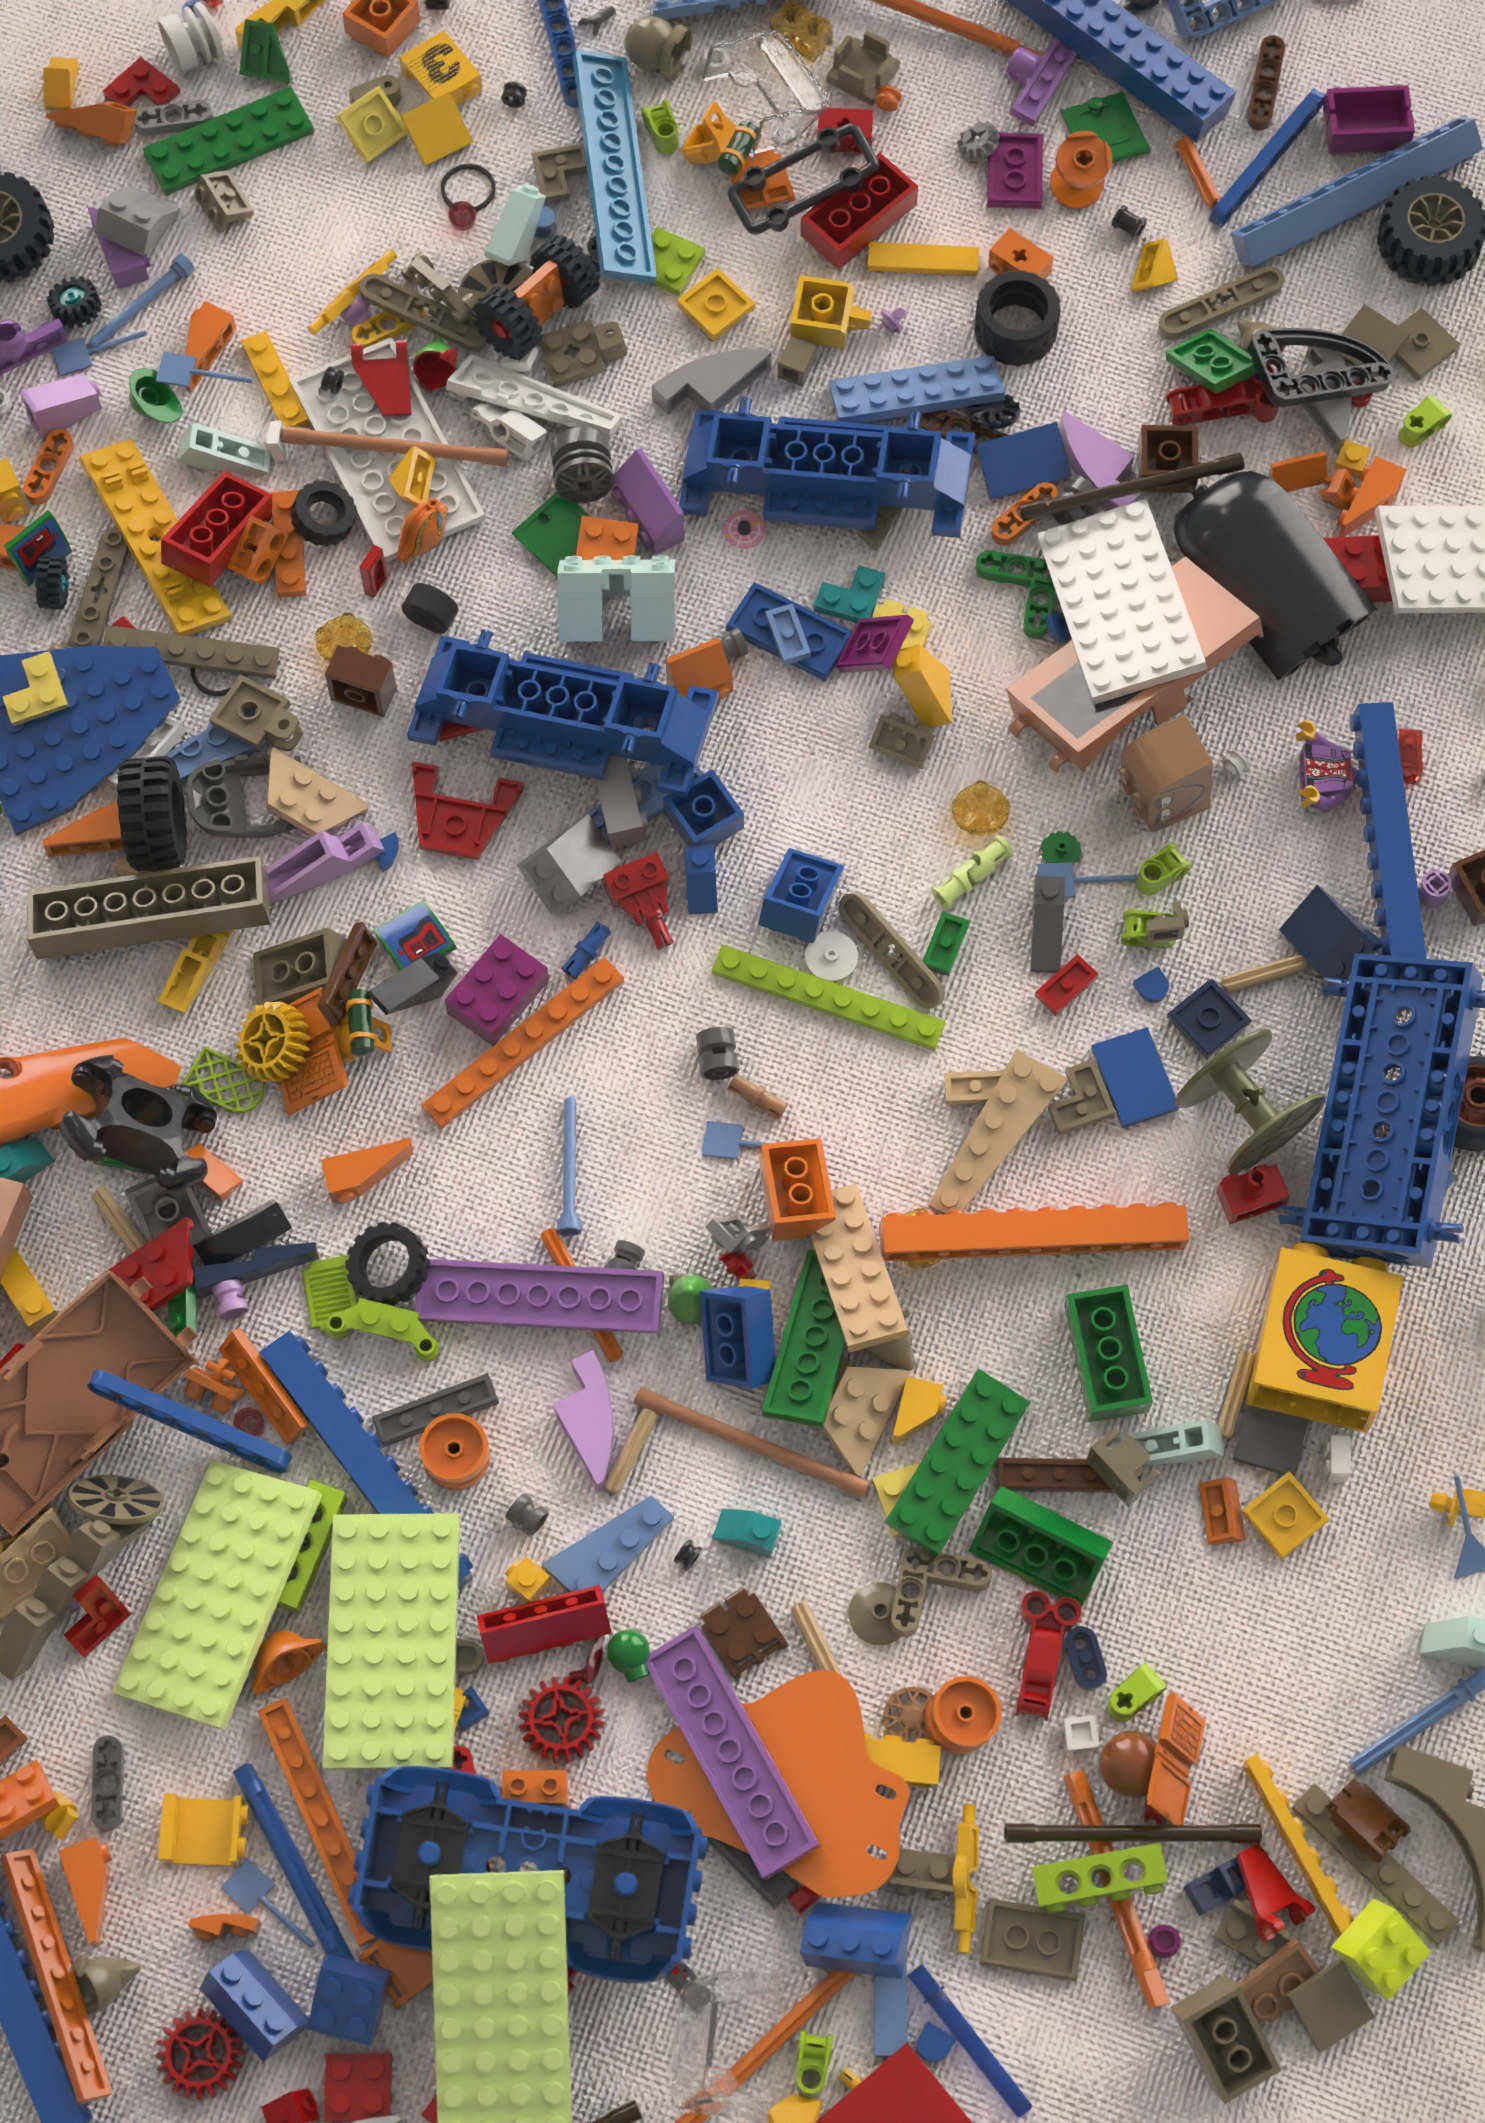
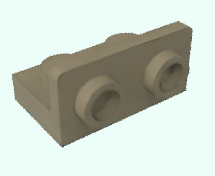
(222, 199)
(902, 740)
(924, 1874)
(1240, 1934)

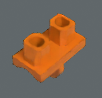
(201, 1380)

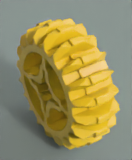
(272, 1041)

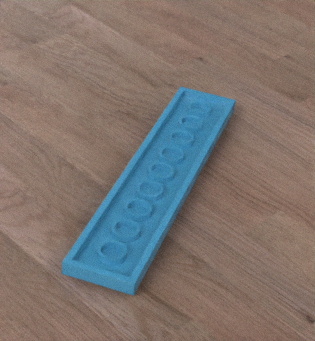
(614, 167)

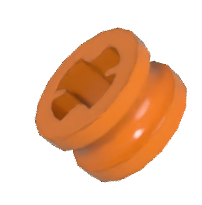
(888, 98)

